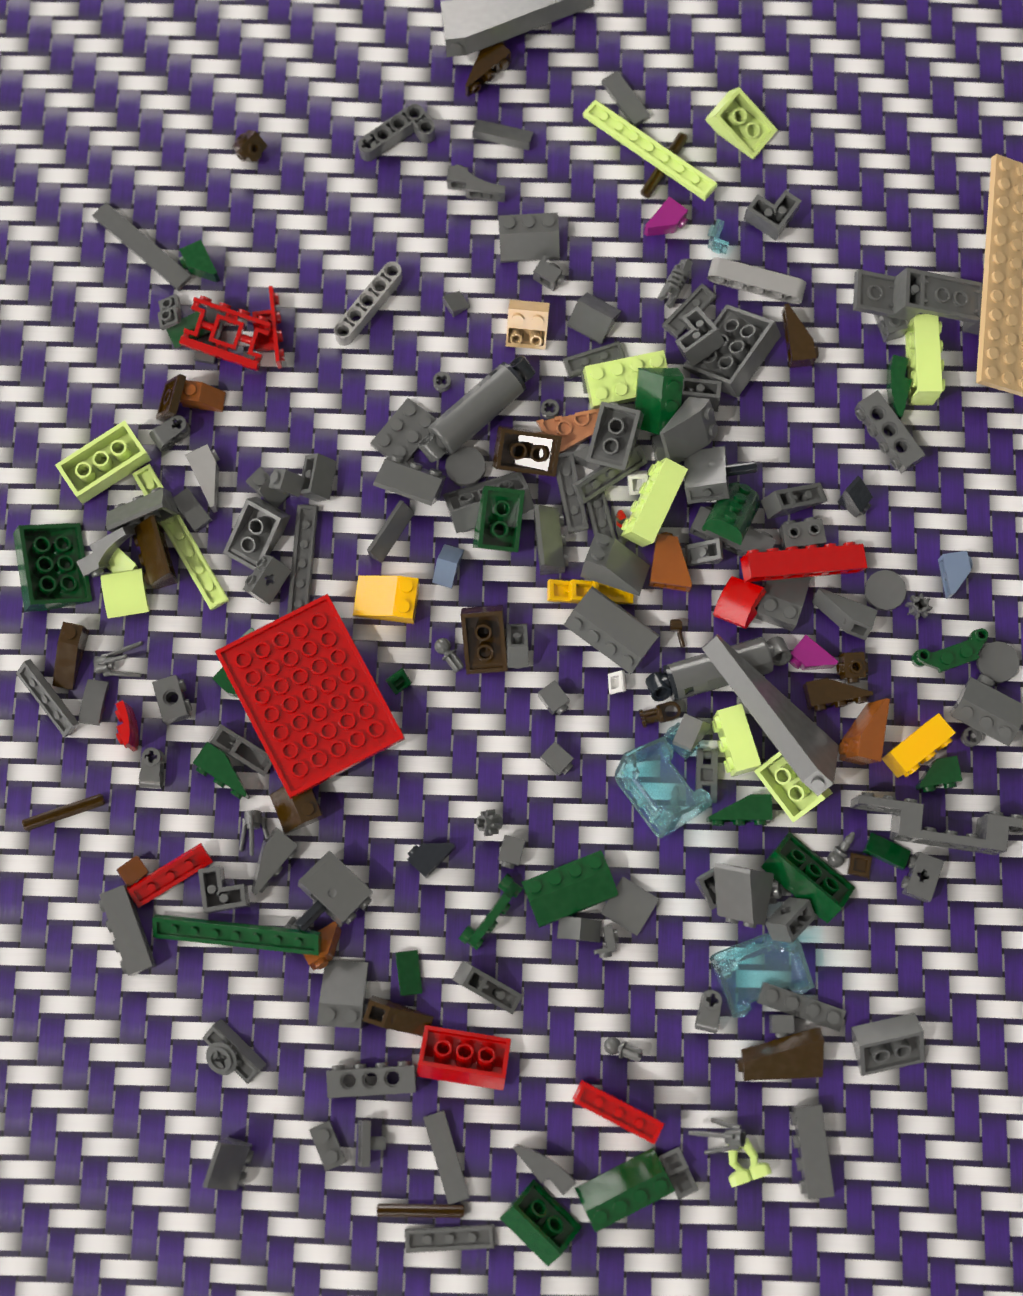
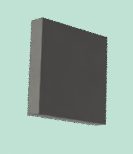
(630, 907)

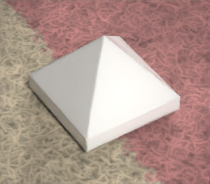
(617, 682)

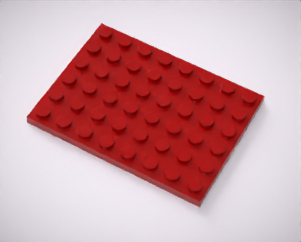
(309, 696)

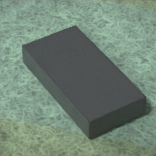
(191, 510)

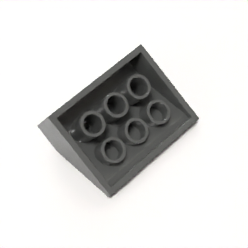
(746, 345)

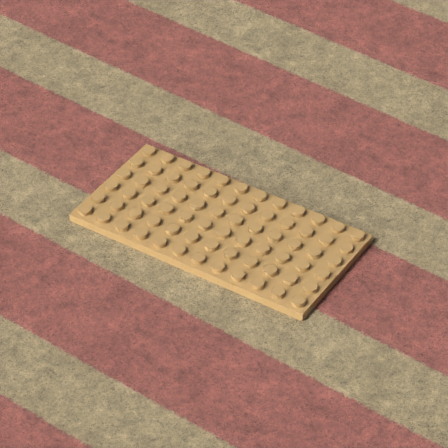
(1002, 291)

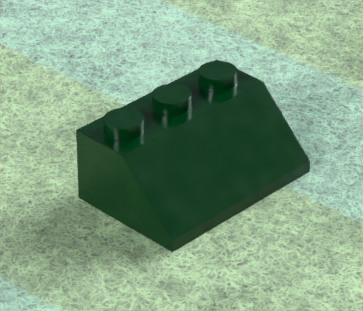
(658, 396)
(541, 1222)

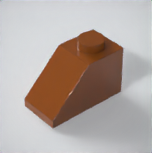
(202, 396)
(329, 940)

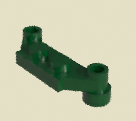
(954, 655)
(474, 937)

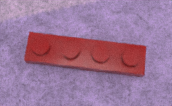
(169, 875)

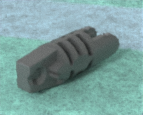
(675, 282)

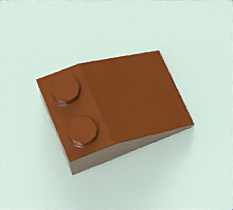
(866, 736)

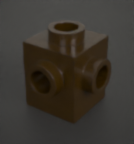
(249, 146)
(852, 667)

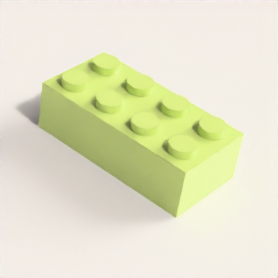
(925, 360)
(617, 379)
(103, 462)
(653, 502)

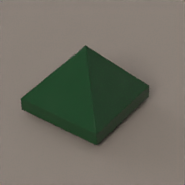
(398, 681)

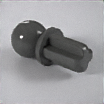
(443, 646)
(613, 1046)

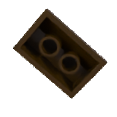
(154, 554)

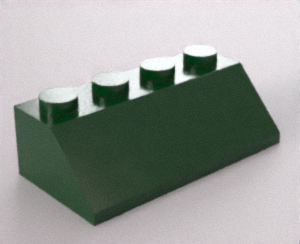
(808, 877)
(570, 888)
(624, 1189)

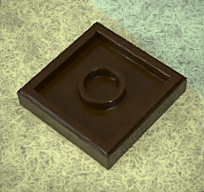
(170, 397)

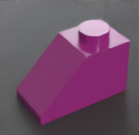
(667, 219)
(810, 656)

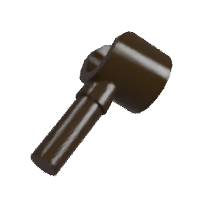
(676, 625)

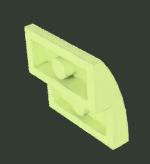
(124, 593)

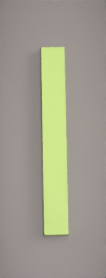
(650, 150)
(185, 545)

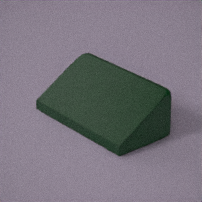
(188, 322)
(887, 851)
(409, 973)

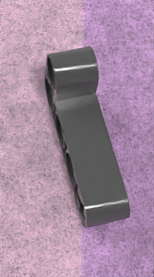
(372, 146)

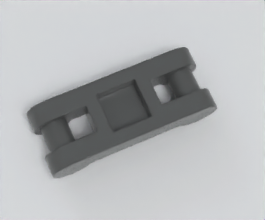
(707, 773)

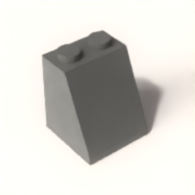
(742, 894)

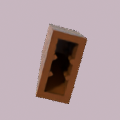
(669, 565)

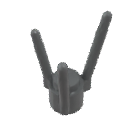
(106, 662)
(252, 821)
(734, 1137)

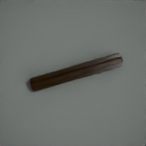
(657, 174)
(63, 812)
(420, 1210)

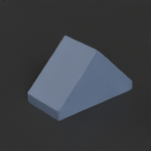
(447, 566)

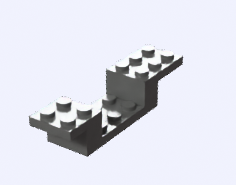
(916, 293)
(906, 825)

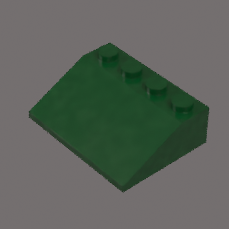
(49, 566)

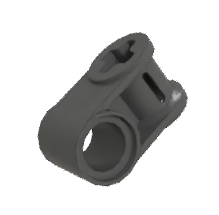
(168, 434)
(152, 772)
(709, 1016)

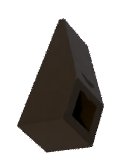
(487, 65)
(830, 692)
(396, 1016)

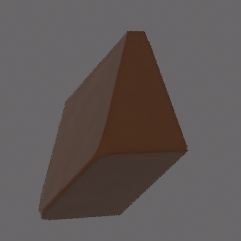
(132, 871)

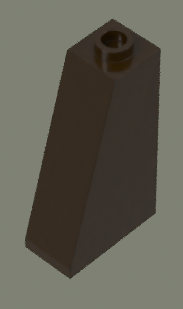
(784, 1058)

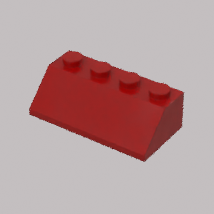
(463, 1057)

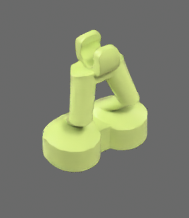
(744, 1175)

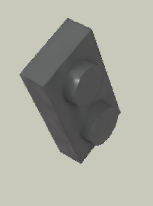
(327, 1145)

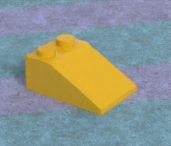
(387, 598)

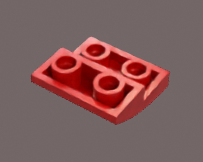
(739, 602)
(128, 730)

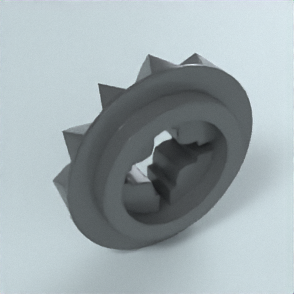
(220, 1065)

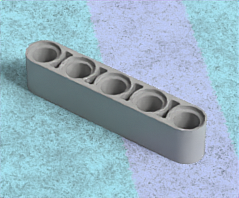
(756, 280)
(366, 313)

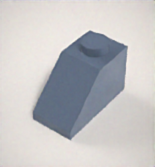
(954, 570)

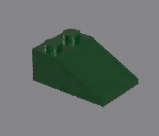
(499, 519)

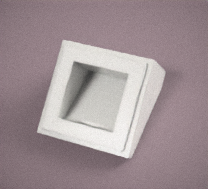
(635, 481)

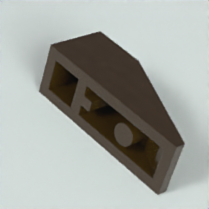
(799, 342)
(69, 655)

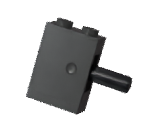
(709, 474)
(334, 891)

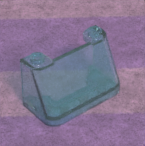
(658, 788)
(755, 961)

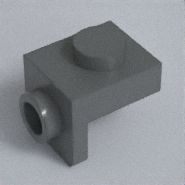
(611, 938)

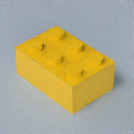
(919, 746)

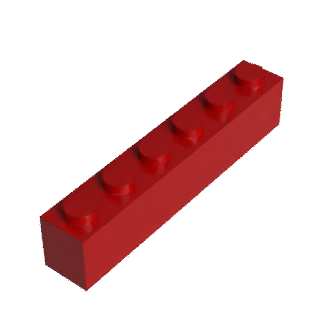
(803, 563)

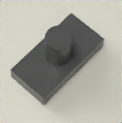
(367, 1142)

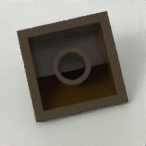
(297, 811)

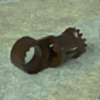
(659, 712)

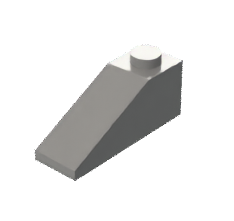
(207, 472)

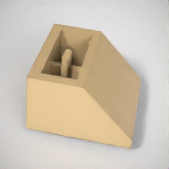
(527, 324)

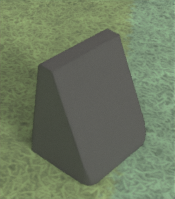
(455, 303)

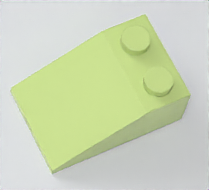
(741, 123)

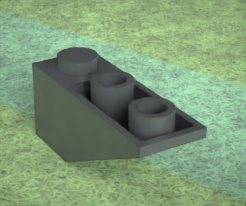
(847, 614)
(272, 855)

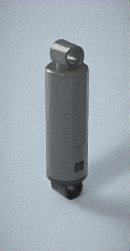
(476, 408)
(699, 674)

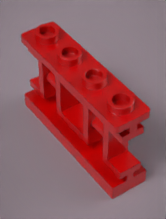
(221, 348)
(617, 1112)

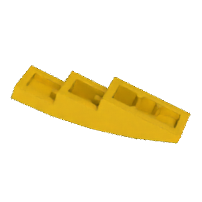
(575, 590)

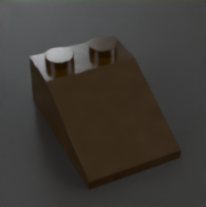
(526, 451)
(484, 639)

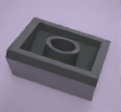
(593, 317)

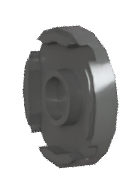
(465, 466)
(885, 590)
(998, 661)

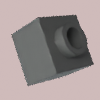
(781, 1025)

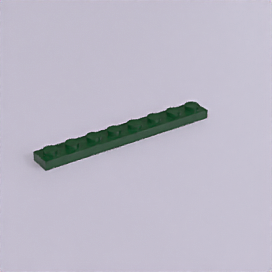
(237, 934)

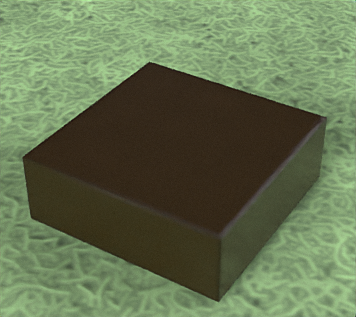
(859, 865)

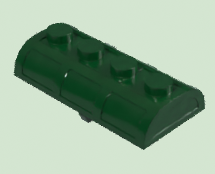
(733, 516)

